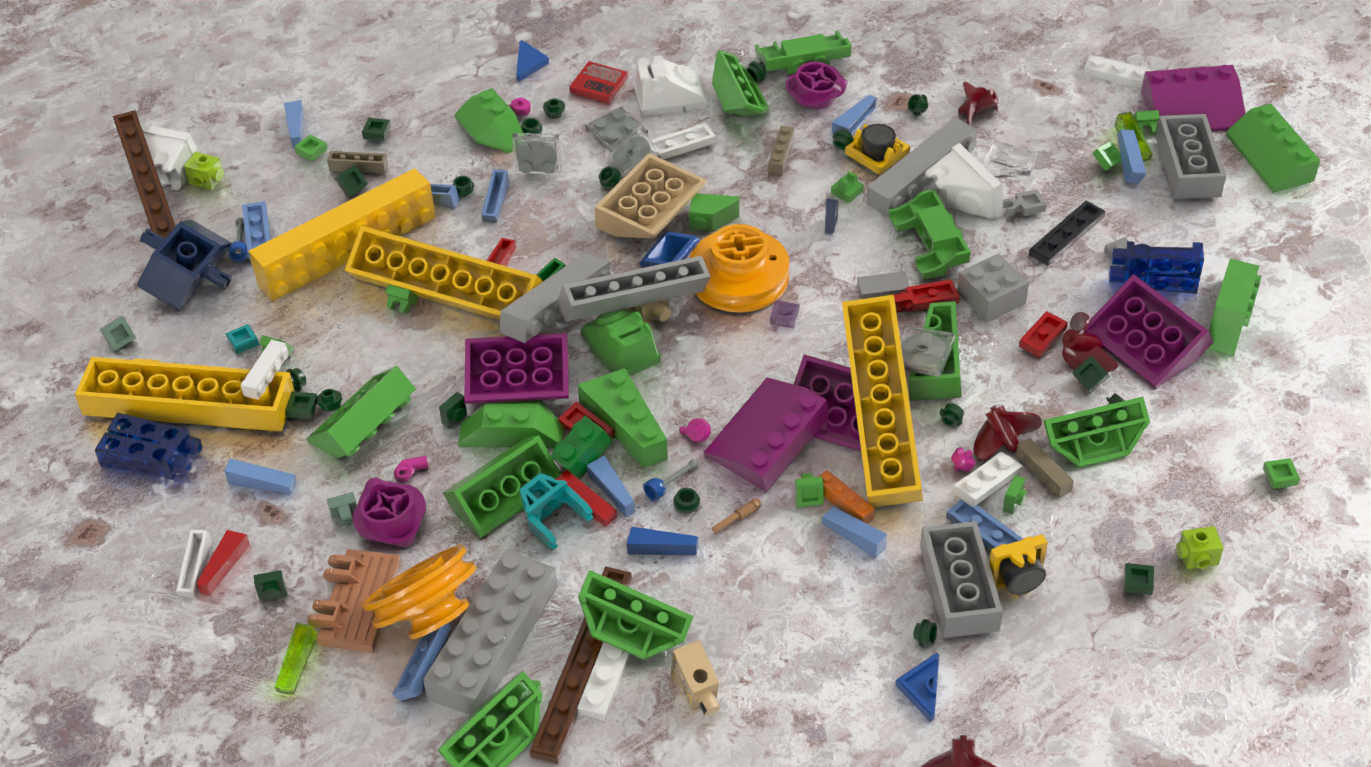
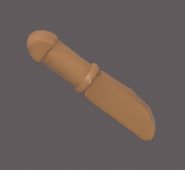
(739, 514)

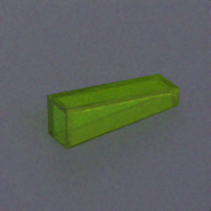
(1127, 122)
(296, 658)

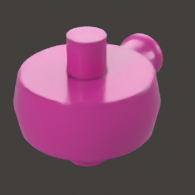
(520, 107)
(697, 430)
(963, 460)

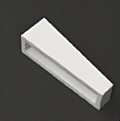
(194, 562)

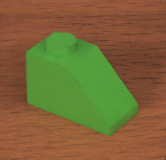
(712, 211)

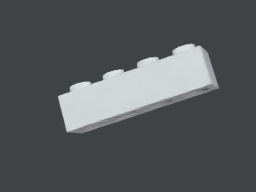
(264, 369)

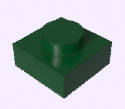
(376, 129)
(351, 181)
(1090, 374)
(301, 405)
(453, 410)
(1138, 578)
(270, 585)

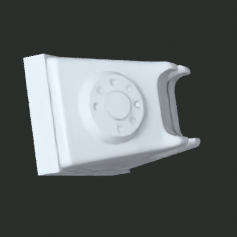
(667, 87)
(169, 152)
(966, 184)

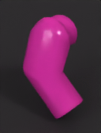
(408, 466)

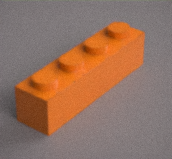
(846, 498)

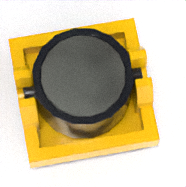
(877, 147)
(1019, 565)

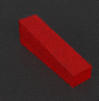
(502, 252)
(602, 511)
(223, 559)

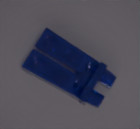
(1159, 267)
(147, 446)

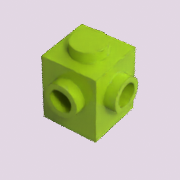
(204, 170)
(1200, 547)

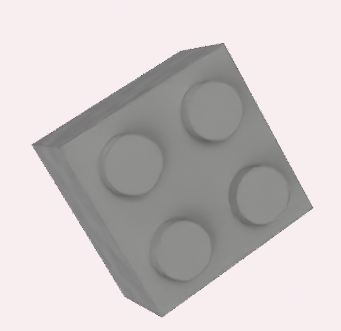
(992, 287)

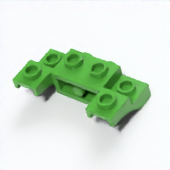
(803, 50)
(936, 231)

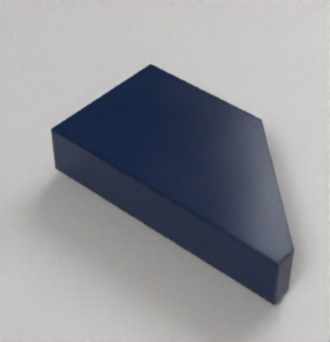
(831, 215)

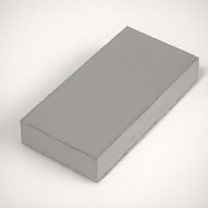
(882, 284)

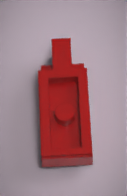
(921, 296)

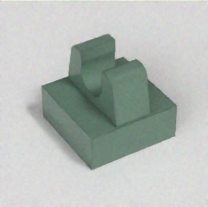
(117, 333)
(343, 507)

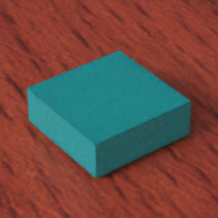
(242, 339)

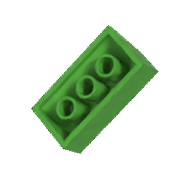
(1274, 148)
(363, 413)
(493, 491)

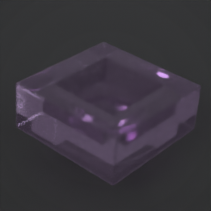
(784, 314)

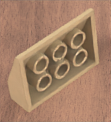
(647, 199)

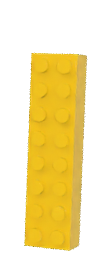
(328, 239)
(437, 273)
(181, 394)
(882, 402)

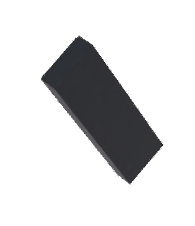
(1066, 233)

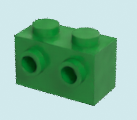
(581, 447)

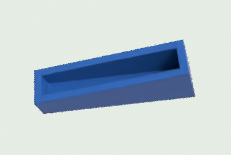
(657, 542)

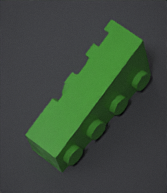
(1234, 305)
(926, 387)
(621, 407)

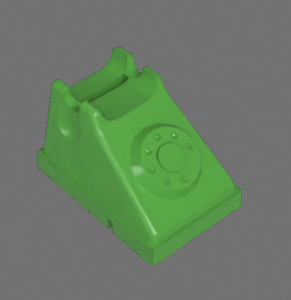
(622, 341)

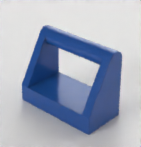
(670, 248)

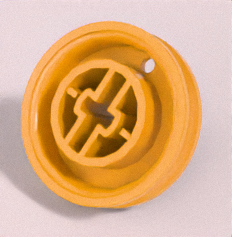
(742, 268)
(423, 593)

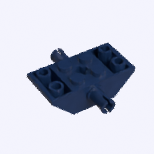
(183, 262)

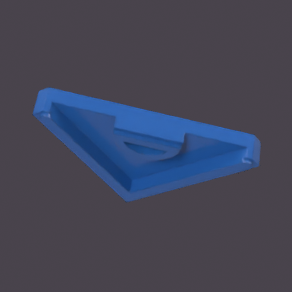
(529, 60)
(921, 685)

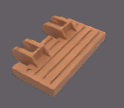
(362, 575)

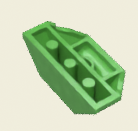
(736, 87)
(489, 120)
(509, 423)
(1098, 432)
(630, 618)
(497, 728)

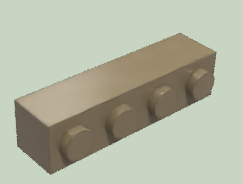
(781, 150)
(365, 162)
(1044, 468)

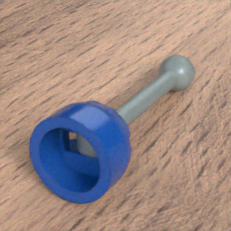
(238, 246)
(656, 488)

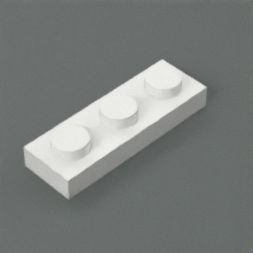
(1115, 71)
(684, 141)
(987, 479)
(603, 682)

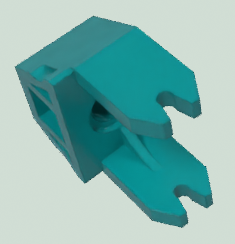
(552, 495)

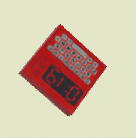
(598, 82)

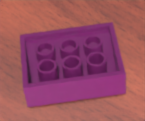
(1196, 91)
(1149, 332)
(515, 370)
(835, 385)
(769, 432)

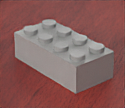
(1190, 156)
(960, 579)

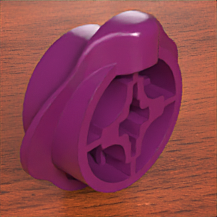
(816, 85)
(389, 512)

